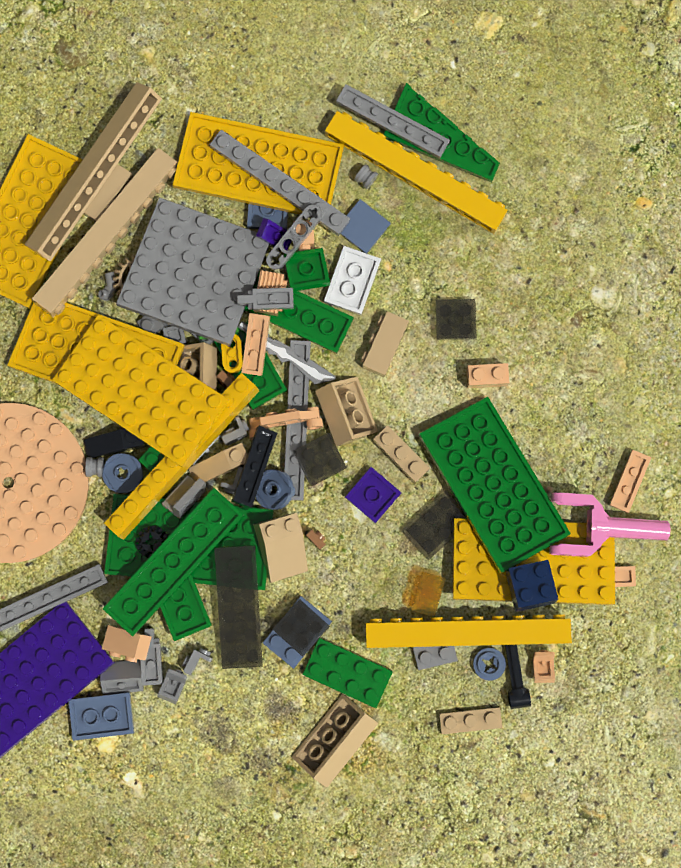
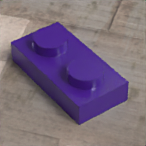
(272, 233)

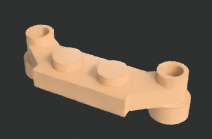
(290, 416)

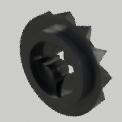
(144, 535)

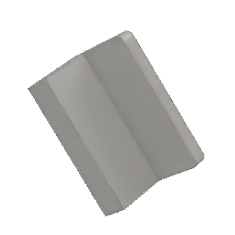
(184, 496)
(122, 678)

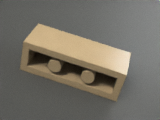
(109, 191)
(384, 343)
(401, 454)

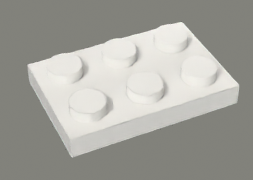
(352, 280)

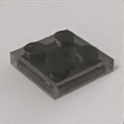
(455, 319)
(319, 459)
(301, 627)

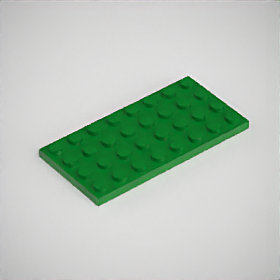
(494, 485)
(125, 559)

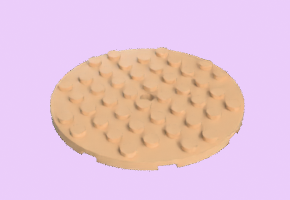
(47, 486)

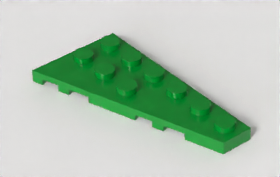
(461, 150)

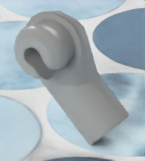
(108, 291)

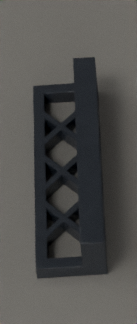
(254, 467)

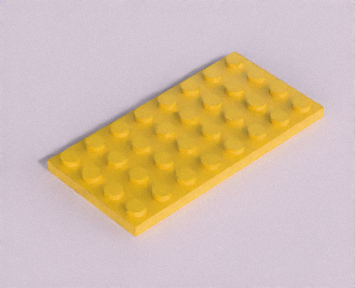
(303, 158)
(24, 200)
(49, 340)
(141, 391)
(575, 577)

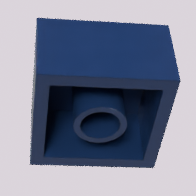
(531, 585)

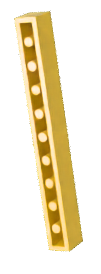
(415, 172)
(167, 472)
(468, 633)

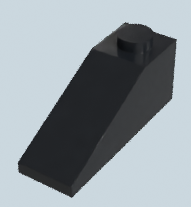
(112, 443)

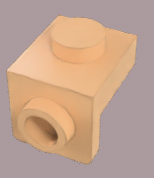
(543, 667)

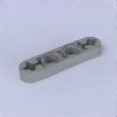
(296, 238)

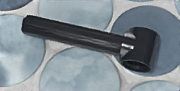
(519, 696)

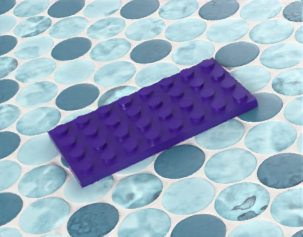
(46, 672)

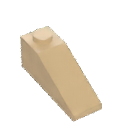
(219, 464)

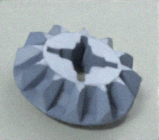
(491, 673)

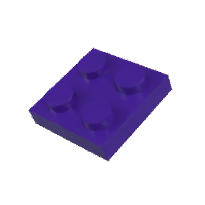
(373, 495)

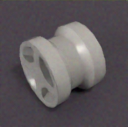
(366, 176)
(94, 466)

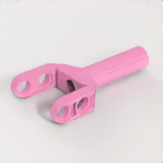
(602, 526)

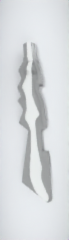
(285, 353)

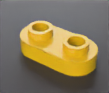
(232, 354)

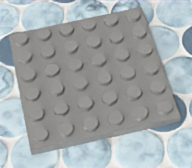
(193, 272)

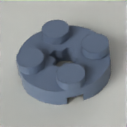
(111, 472)
(284, 492)

